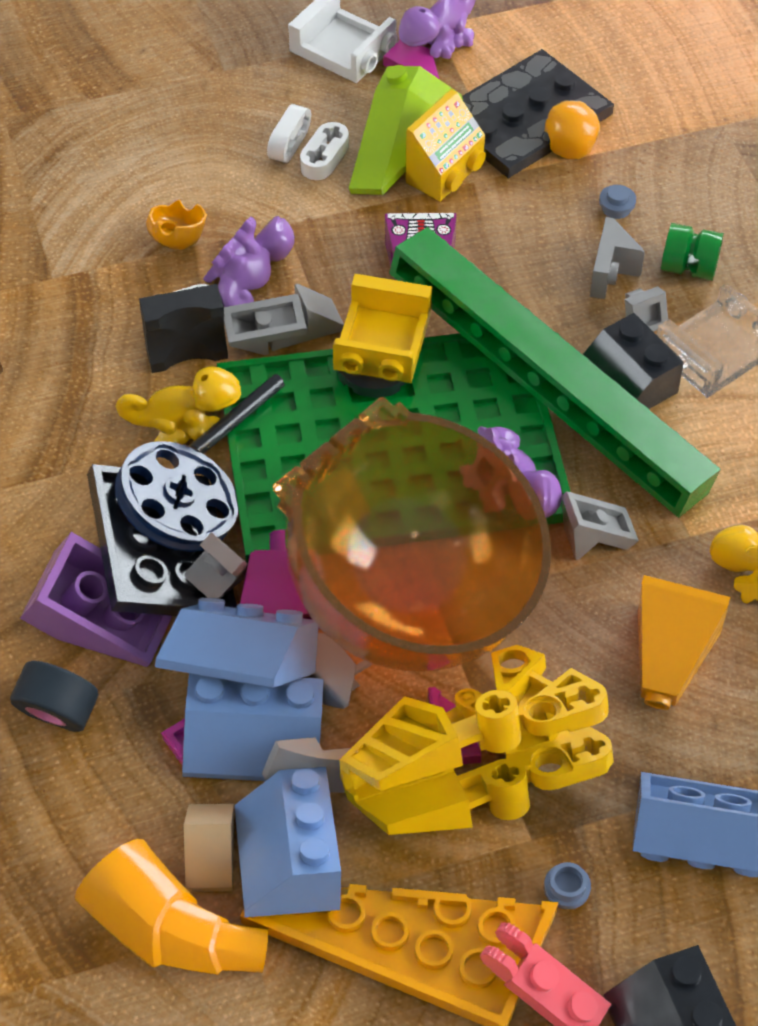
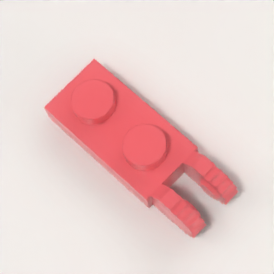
(544, 981)

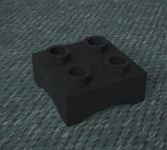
(183, 326)

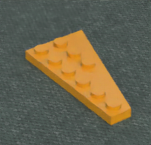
(419, 943)

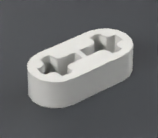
(289, 133)
(318, 148)

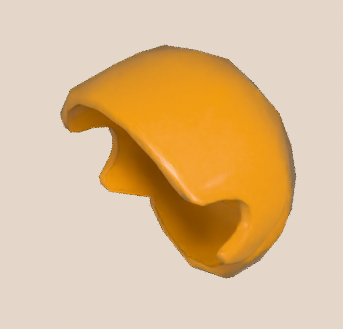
(572, 129)
(176, 225)

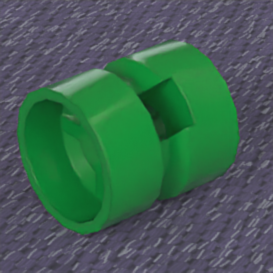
(692, 251)

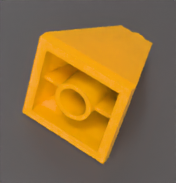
(674, 637)

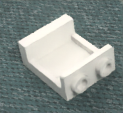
(340, 39)

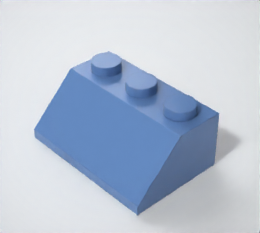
(240, 643)
(236, 724)
(697, 823)
(289, 845)

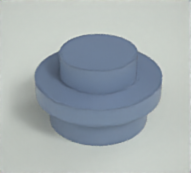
(617, 201)
(567, 885)

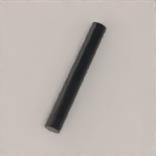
(238, 414)

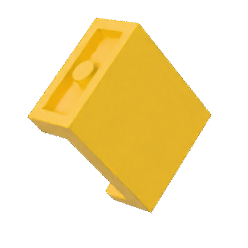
(383, 328)

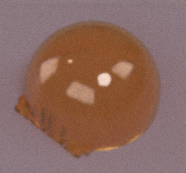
(413, 540)

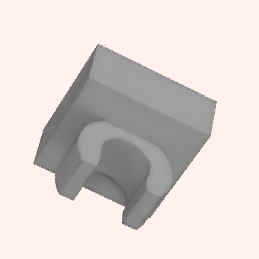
(648, 306)

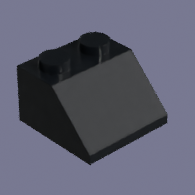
(637, 360)
(670, 993)

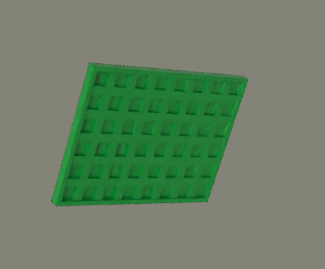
(448, 382)

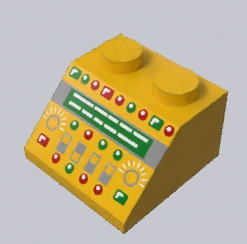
(443, 147)

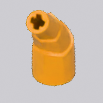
(161, 919)

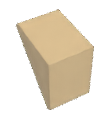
(209, 847)

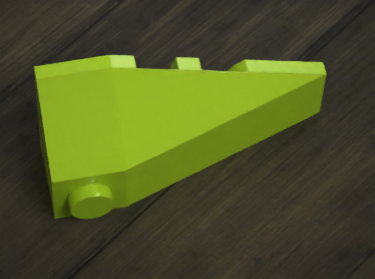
(397, 103)

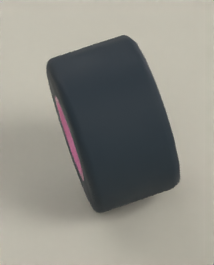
(54, 695)

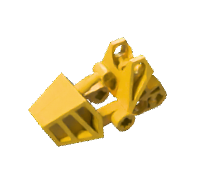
(406, 762)

